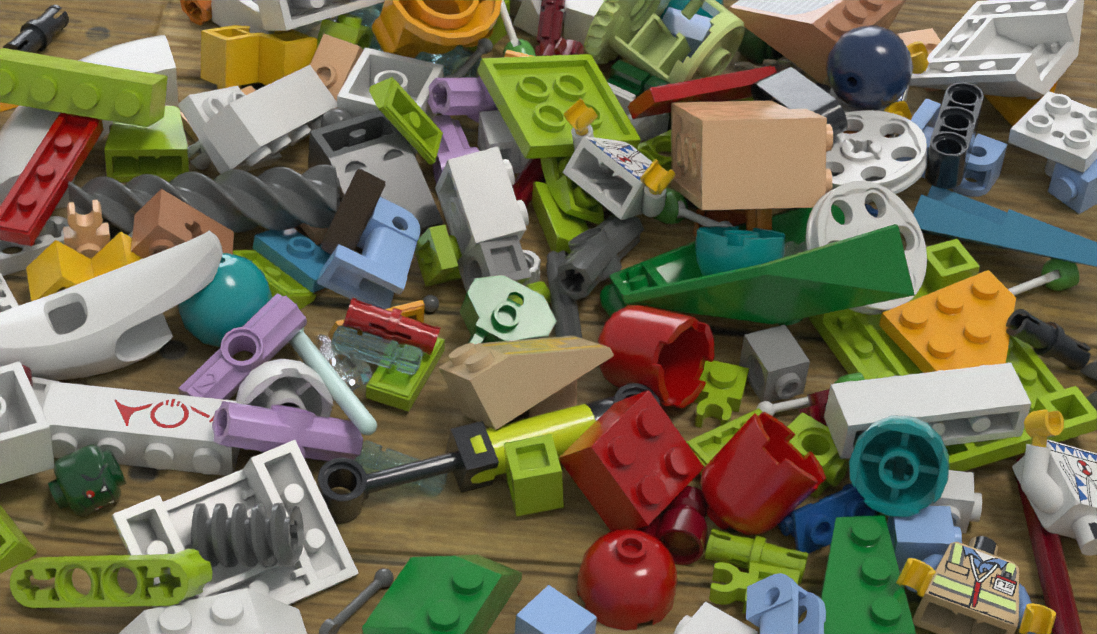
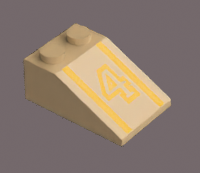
(509, 377)

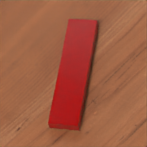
(709, 89)
(47, 177)

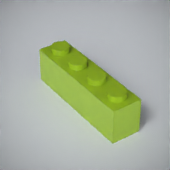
(81, 88)

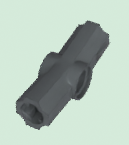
(597, 255)

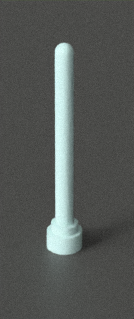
(337, 387)

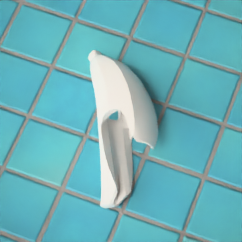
(109, 317)

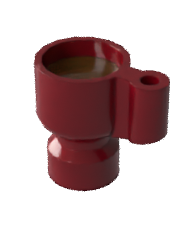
(682, 526)

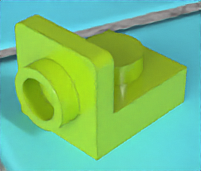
(438, 256)

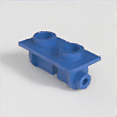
(815, 522)

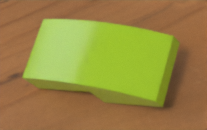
(568, 194)

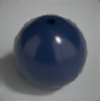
(869, 67)

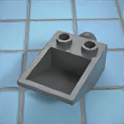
(380, 149)

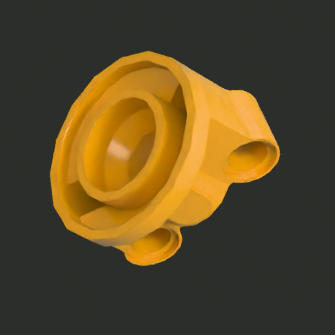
(434, 25)

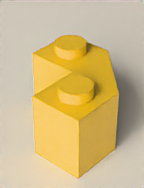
(239, 58)
(63, 267)

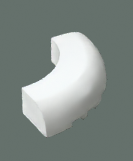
(29, 125)

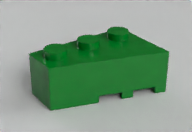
(862, 580)

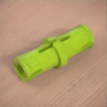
(743, 550)

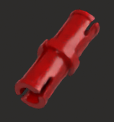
(391, 325)

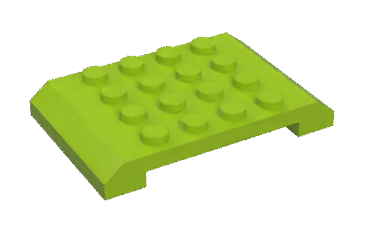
(868, 349)

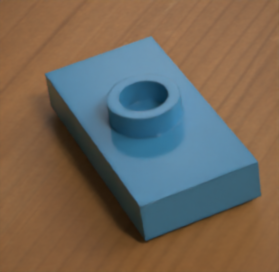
(293, 255)

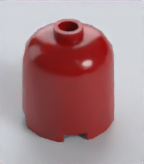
(657, 351)
(758, 477)

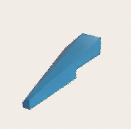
(968, 220)

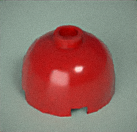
(627, 579)

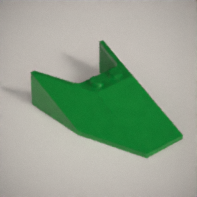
(782, 291)

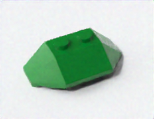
(444, 596)

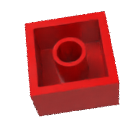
(631, 462)

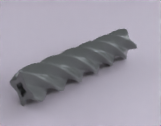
(235, 198)

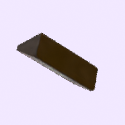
(353, 212)

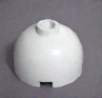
(286, 384)

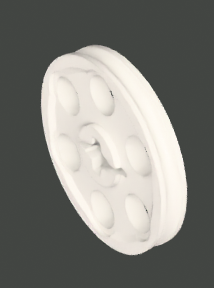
(872, 154)
(851, 197)

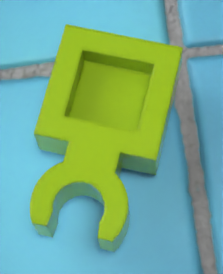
(722, 391)
(738, 581)

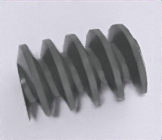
(248, 538)

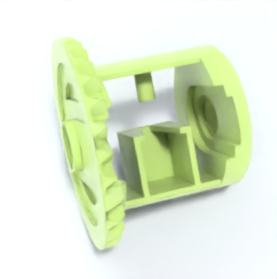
(642, 39)

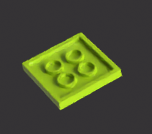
(539, 90)

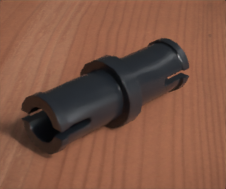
(38, 33)
(1048, 339)

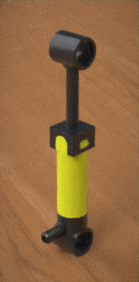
(472, 455)

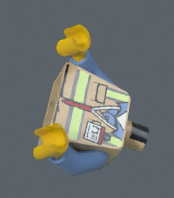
(973, 592)

